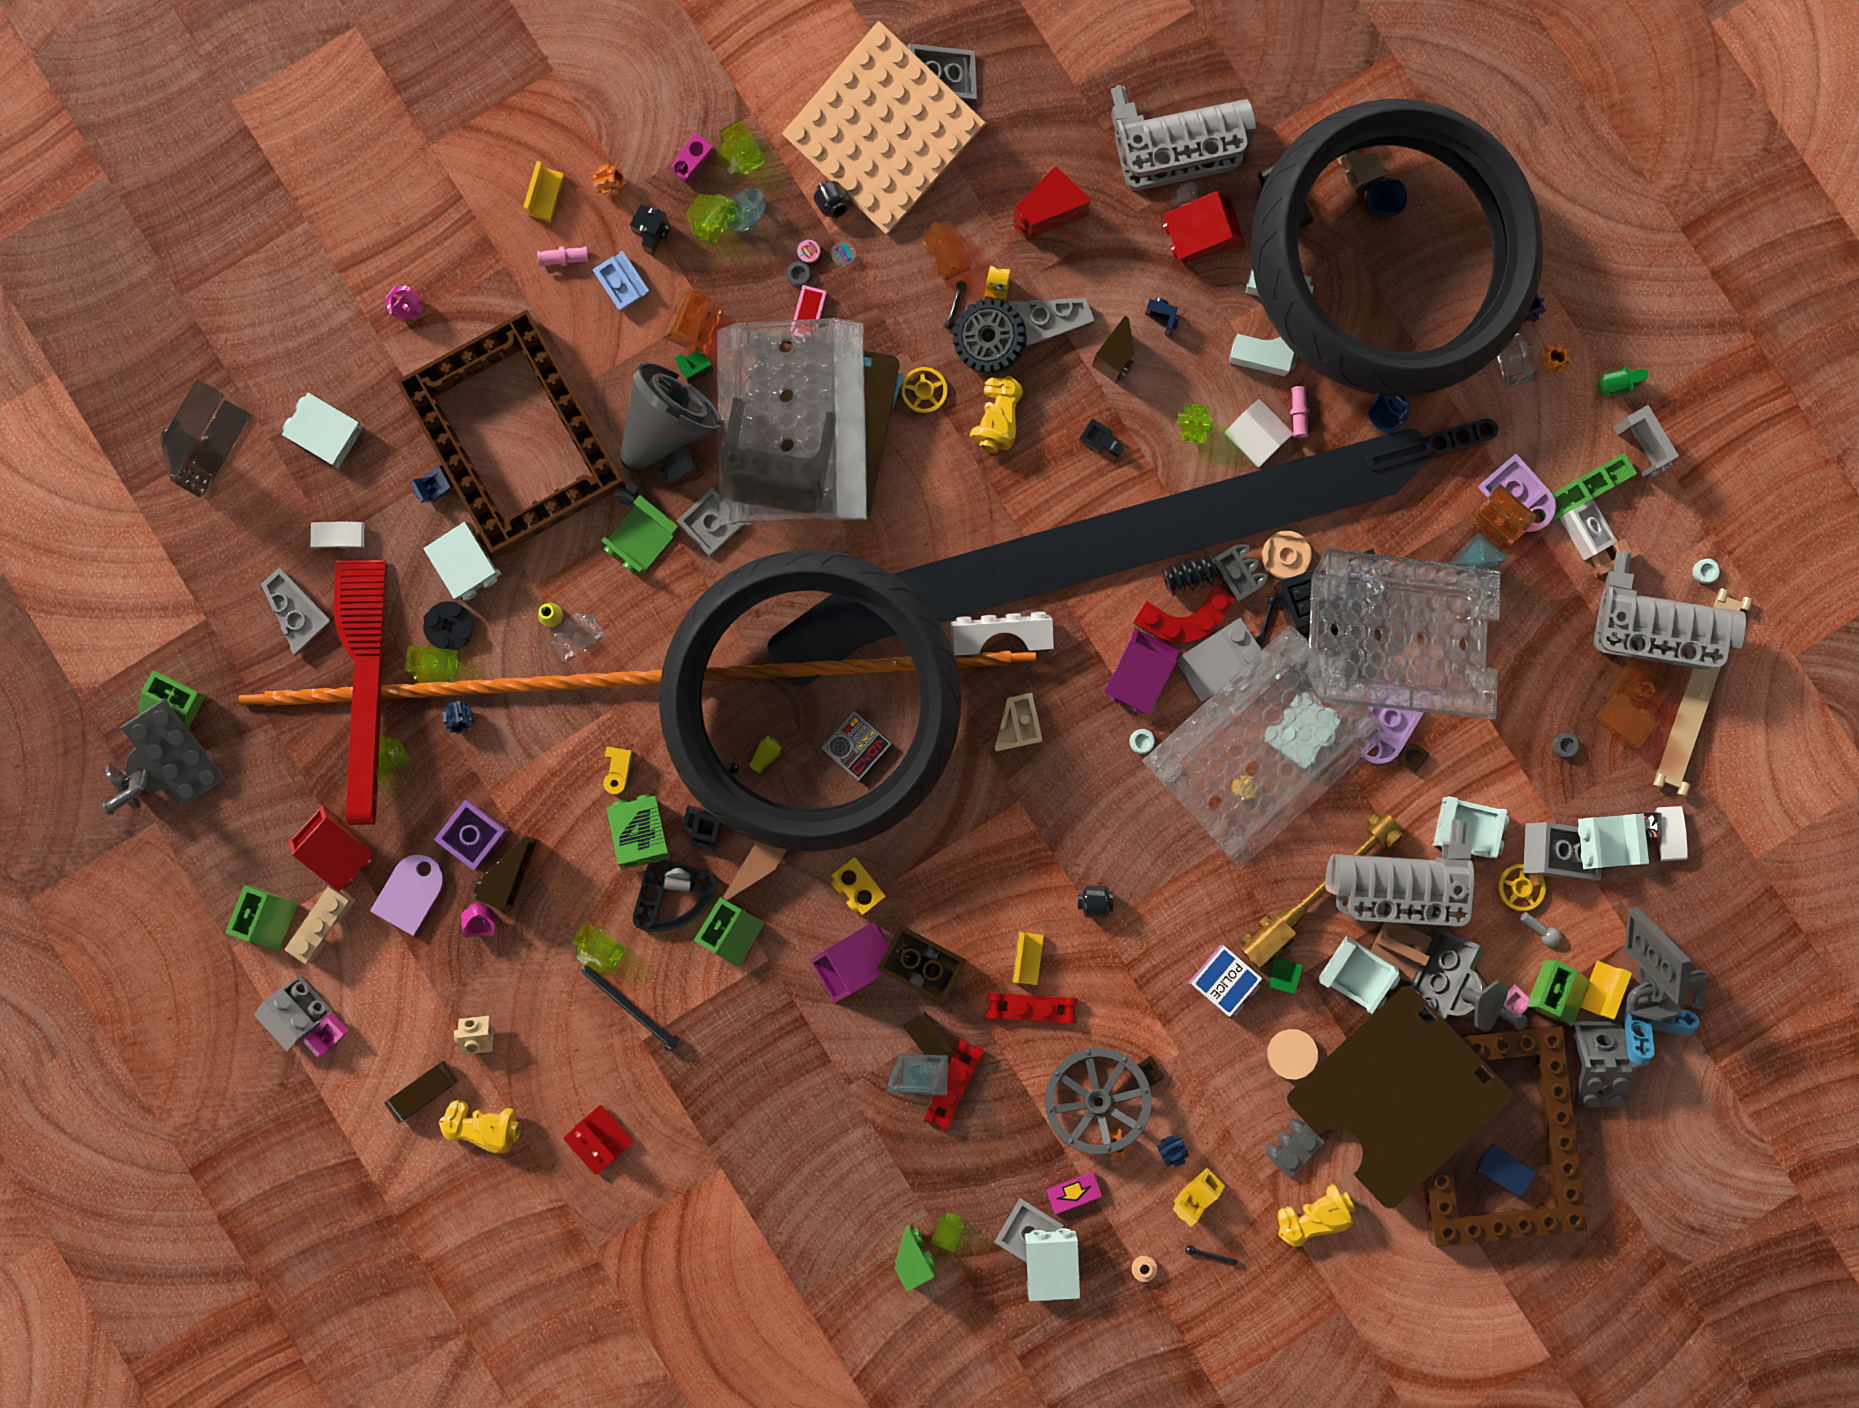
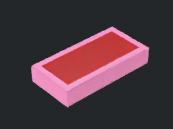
(810, 303)

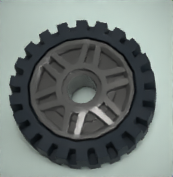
(971, 332)

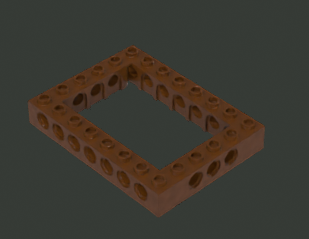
(472, 358)
(1568, 1215)

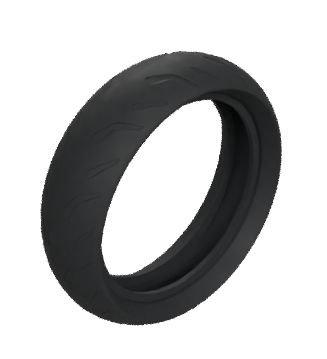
(1497, 186)
(731, 800)

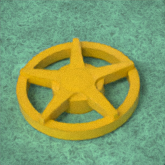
(924, 390)
(1521, 888)

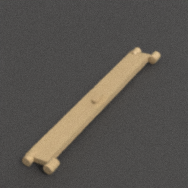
(1691, 712)

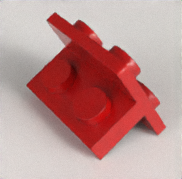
(598, 1139)

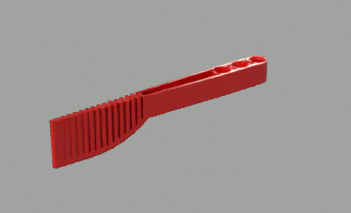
(360, 625)

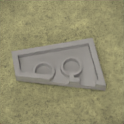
(1052, 318)
(297, 613)

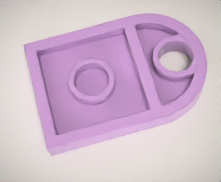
(1524, 486)
(1398, 727)
(409, 895)

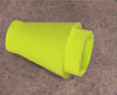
(555, 616)
(766, 753)

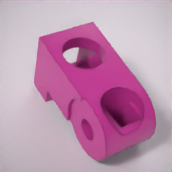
(692, 158)

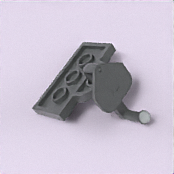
(168, 754)
(1661, 972)
(1451, 982)

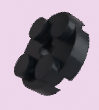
(436, 618)

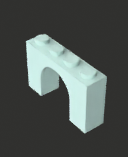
(1263, 355)

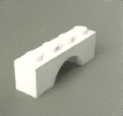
(971, 634)

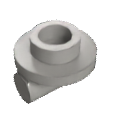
(677, 880)

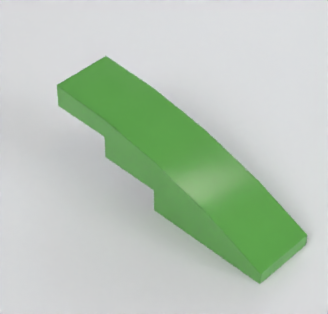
(1591, 485)

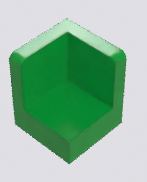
(693, 365)
(1284, 976)

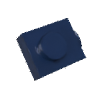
(1161, 309)
(432, 485)

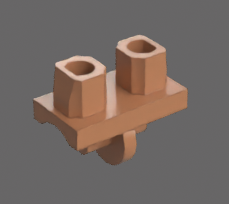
(1604, 563)

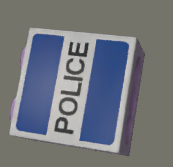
(1226, 981)

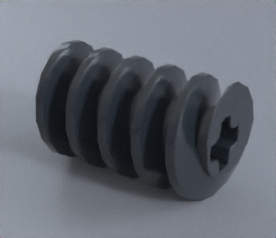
(1189, 574)

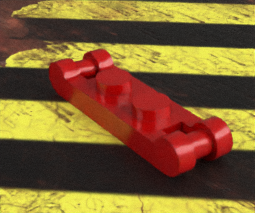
(1032, 1007)
(957, 1081)

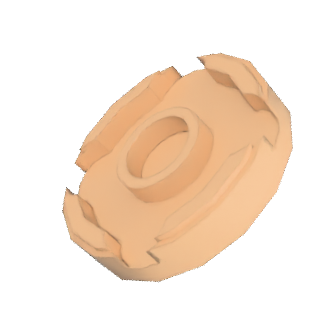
(1286, 555)
(1292, 1054)

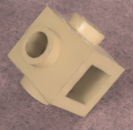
(474, 1035)

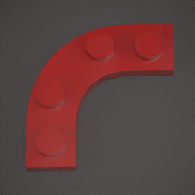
(1185, 628)

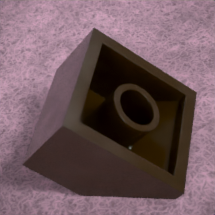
(1116, 353)

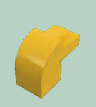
(1197, 1196)

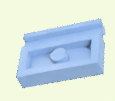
(621, 281)

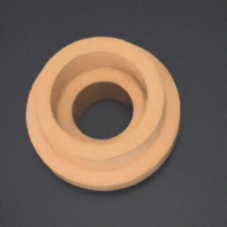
(1144, 1260)

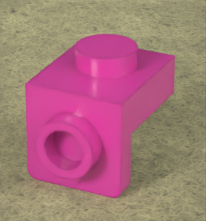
(325, 1035)

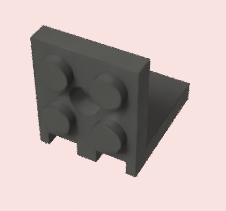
(1603, 1064)

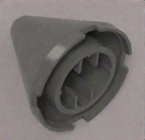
(663, 417)

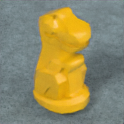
(998, 424)
(489, 1131)
(1323, 1217)

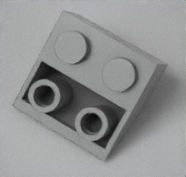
(292, 1013)

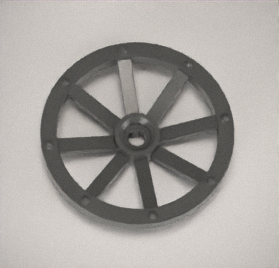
(1103, 1094)

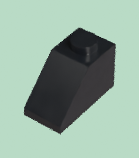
(679, 467)

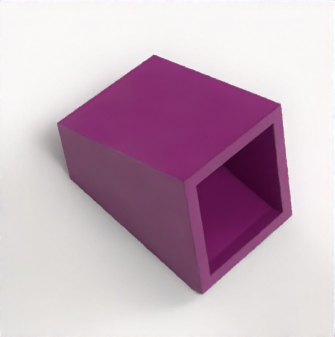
(1141, 672)
(851, 962)

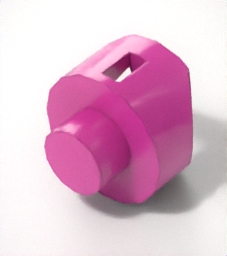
(406, 306)
(478, 921)

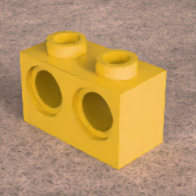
(862, 882)

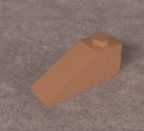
(759, 864)

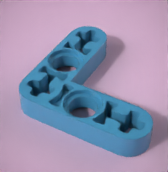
(1684, 1025)

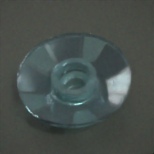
(750, 211)

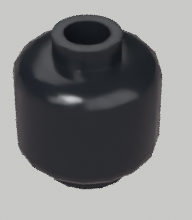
(831, 199)
(1096, 902)

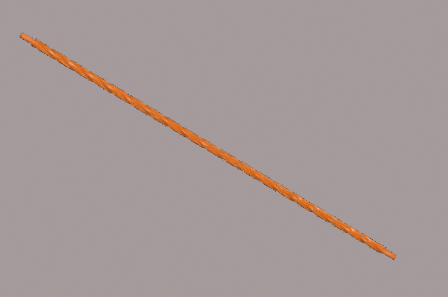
(631, 678)

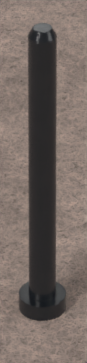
(628, 1006)

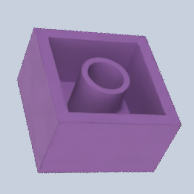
(471, 835)

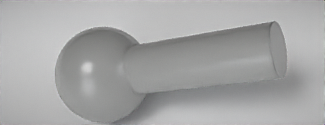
(1550, 936)

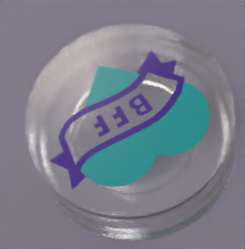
(843, 254)

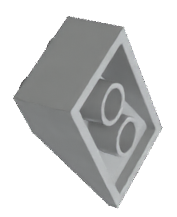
(952, 66)
(1218, 659)
(1555, 852)

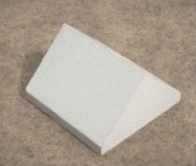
(1258, 433)
(1588, 529)

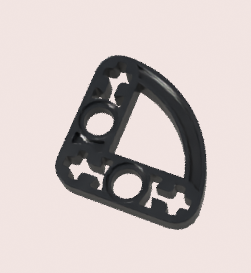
(682, 920)

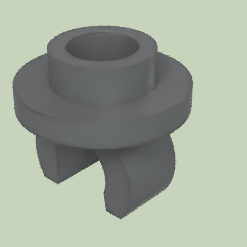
(624, 497)

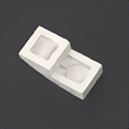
(337, 534)
(1674, 840)

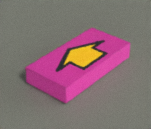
(1074, 1192)

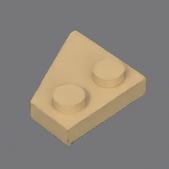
(1019, 724)

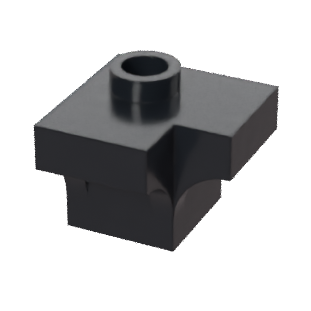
(651, 226)
(702, 827)

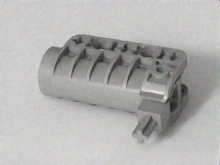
(1180, 140)
(1663, 624)
(1407, 882)

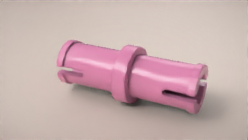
(562, 256)
(1300, 412)

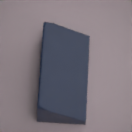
(1505, 1170)

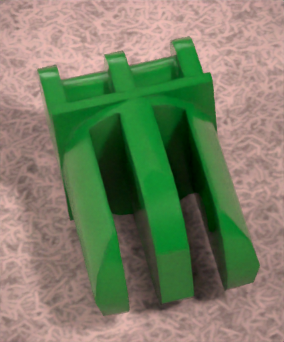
(1620, 381)

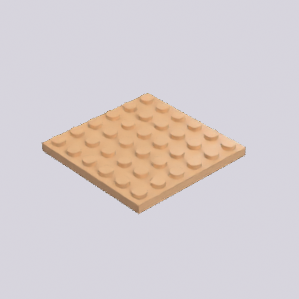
(884, 127)

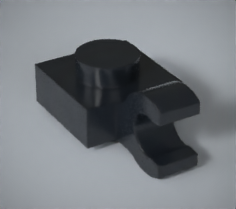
(1098, 437)

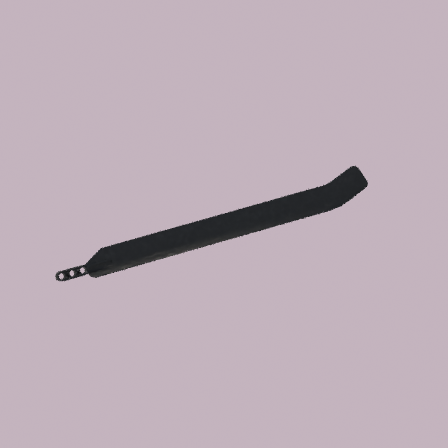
(1130, 538)

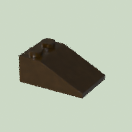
(503, 880)
(921, 964)

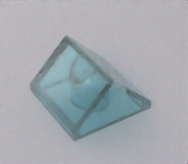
(1478, 553)
(919, 1075)

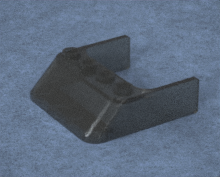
(196, 461)
(774, 478)

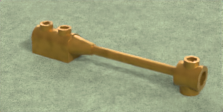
(1278, 933)

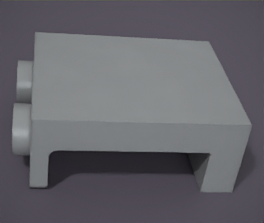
(1651, 439)

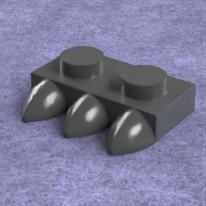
(1238, 572)
(1295, 1149)

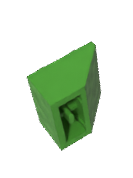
(181, 697)
(262, 917)
(729, 931)
(1558, 992)
(912, 1262)

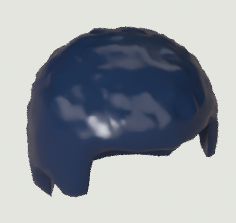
(1386, 197)
(1389, 412)

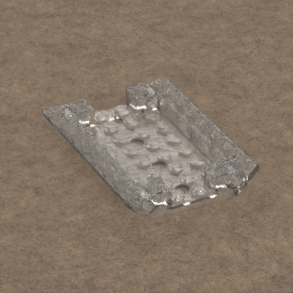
(824, 376)
(1401, 601)
(1247, 725)

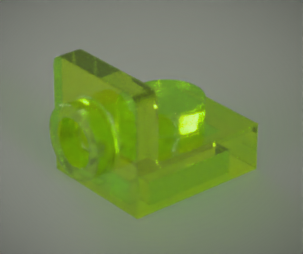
(947, 1231)

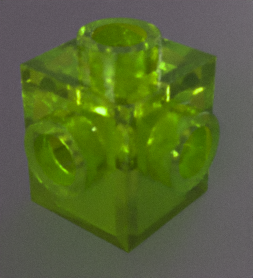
(1194, 422)

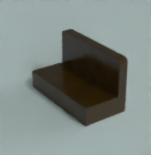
(927, 1036)

